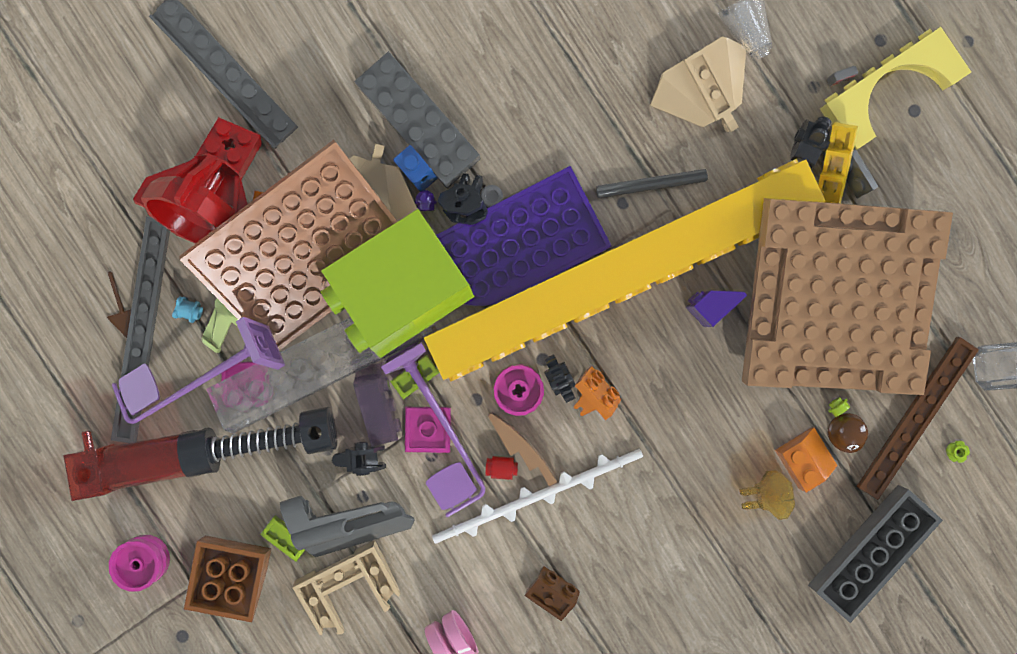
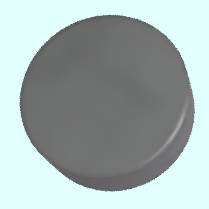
(491, 195)

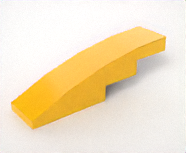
(837, 162)

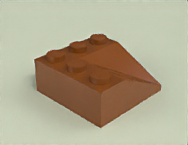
(227, 578)

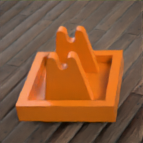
(596, 394)

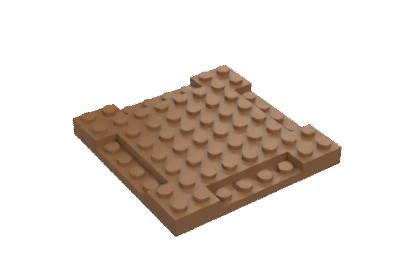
(844, 296)

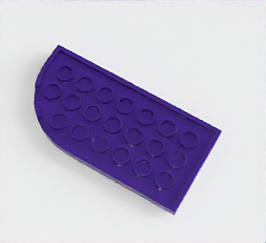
(526, 239)

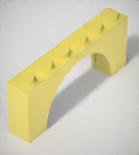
(931, 56)

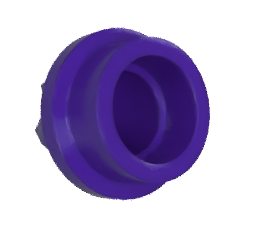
(425, 201)

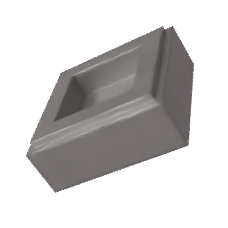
(842, 75)

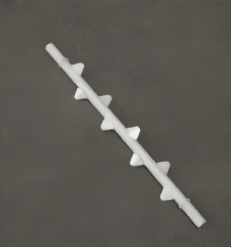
(527, 497)

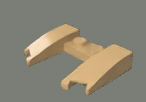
(314, 587)

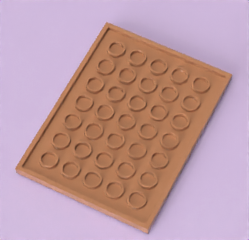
(273, 250)

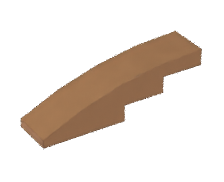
(516, 442)

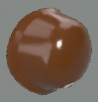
(848, 432)

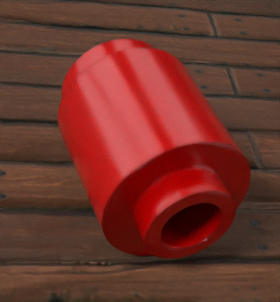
(501, 467)

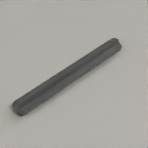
(651, 183)

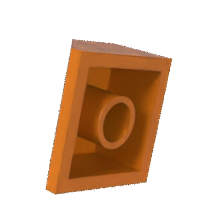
(807, 460)

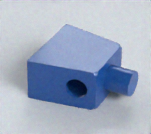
(415, 168)

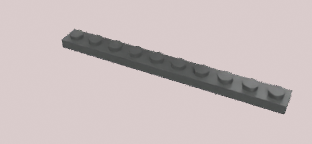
(142, 316)

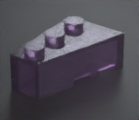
(376, 405)

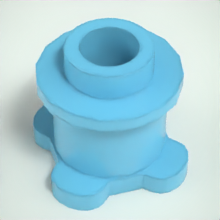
(187, 309)

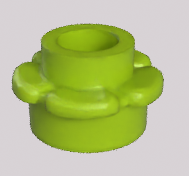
(838, 406)
(952, 448)

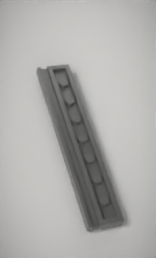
(224, 72)

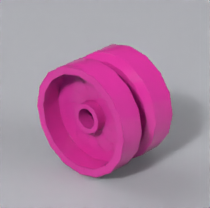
(523, 402)
(139, 563)

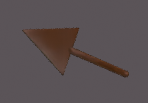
(122, 319)

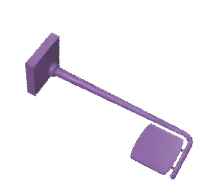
(141, 390)
(451, 483)

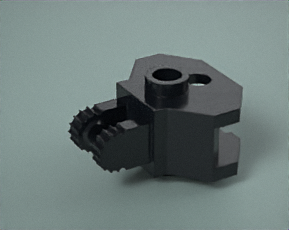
(811, 140)
(464, 200)
(360, 459)

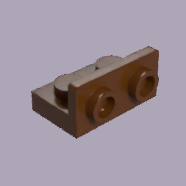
(553, 593)

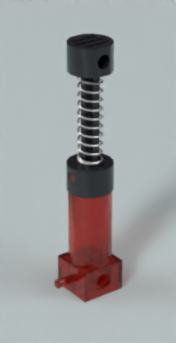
(187, 454)

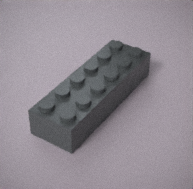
(417, 119)
(875, 552)

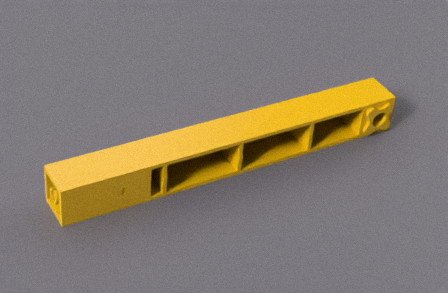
(616, 274)

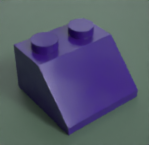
(712, 306)

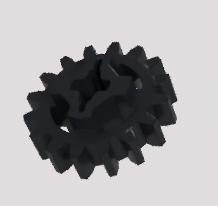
(559, 378)

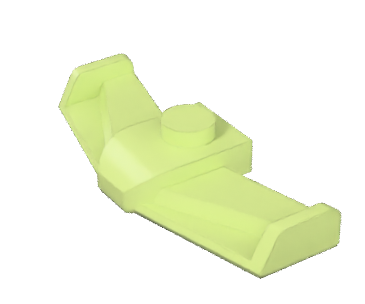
(218, 327)

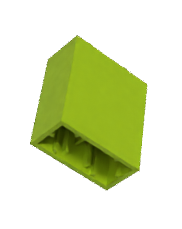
(395, 285)

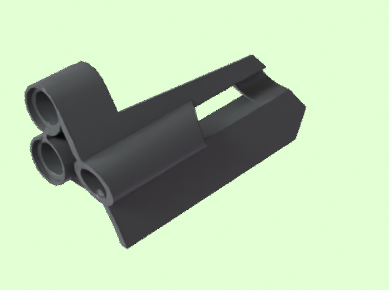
(333, 532)

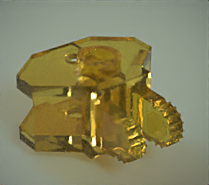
(769, 495)

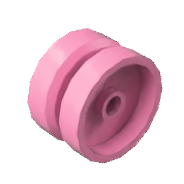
(450, 636)

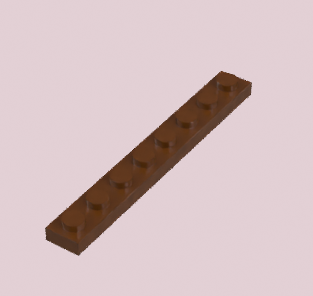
(917, 418)

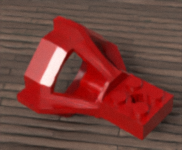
(197, 193)

